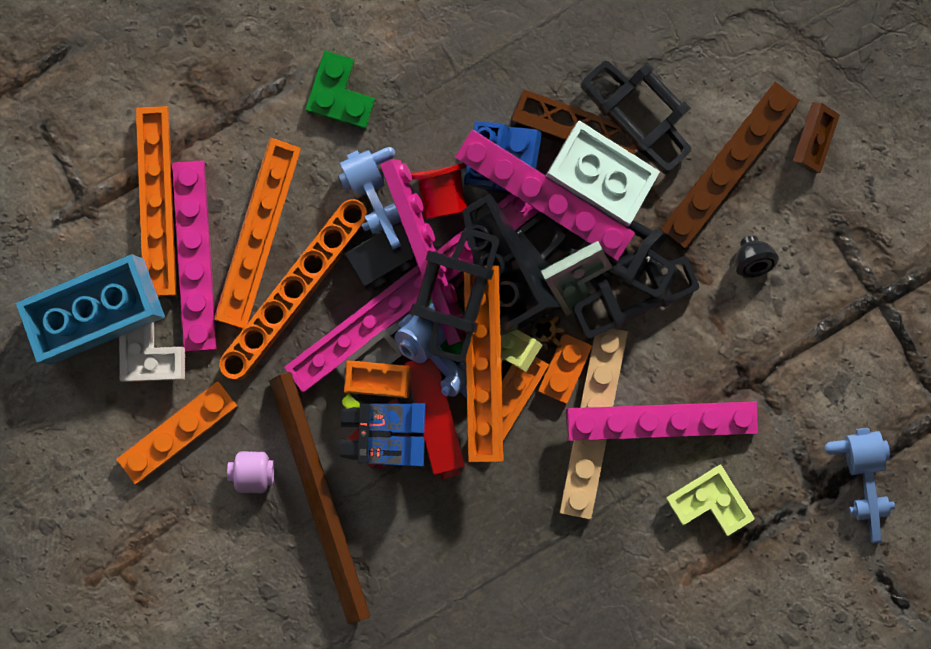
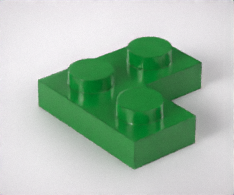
(330, 94)

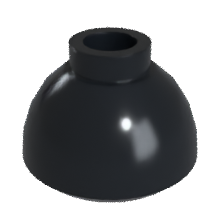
(755, 257)

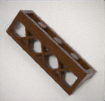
(556, 131)

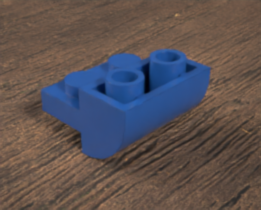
(518, 141)

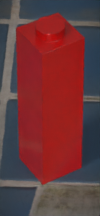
(439, 426)

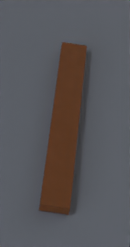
(319, 498)

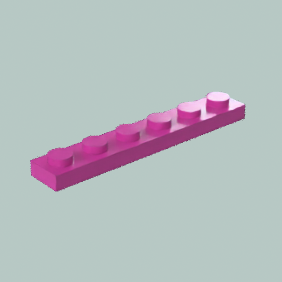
(544, 194)
(421, 238)
(194, 256)
(661, 421)

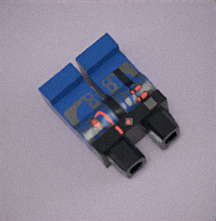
(376, 432)

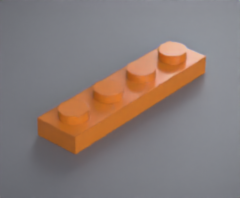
(177, 432)

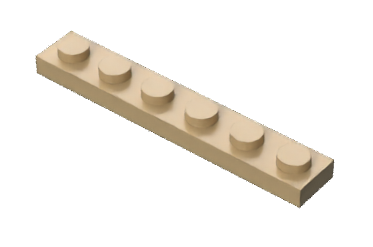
(588, 455)

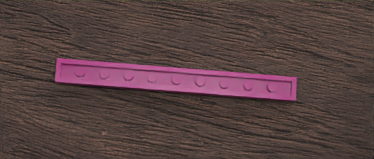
(385, 309)

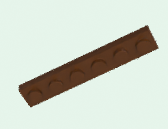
(729, 165)

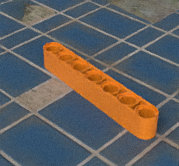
(291, 306)

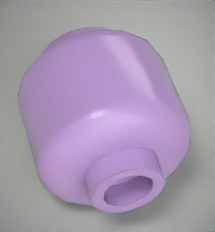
(251, 472)

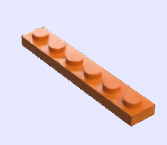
(156, 197)
(257, 233)
(485, 376)

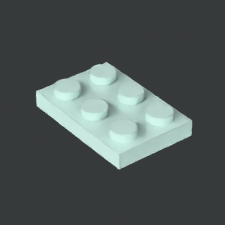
(602, 173)

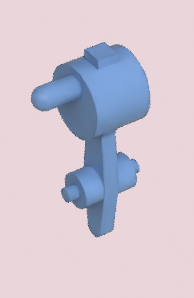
(364, 178)
(414, 344)
(865, 455)

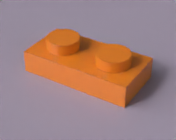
(565, 369)

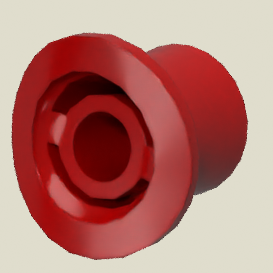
(441, 191)

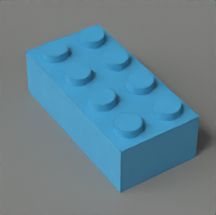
(90, 310)

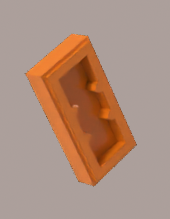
(377, 379)

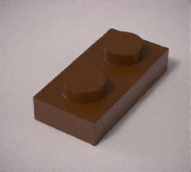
(816, 137)

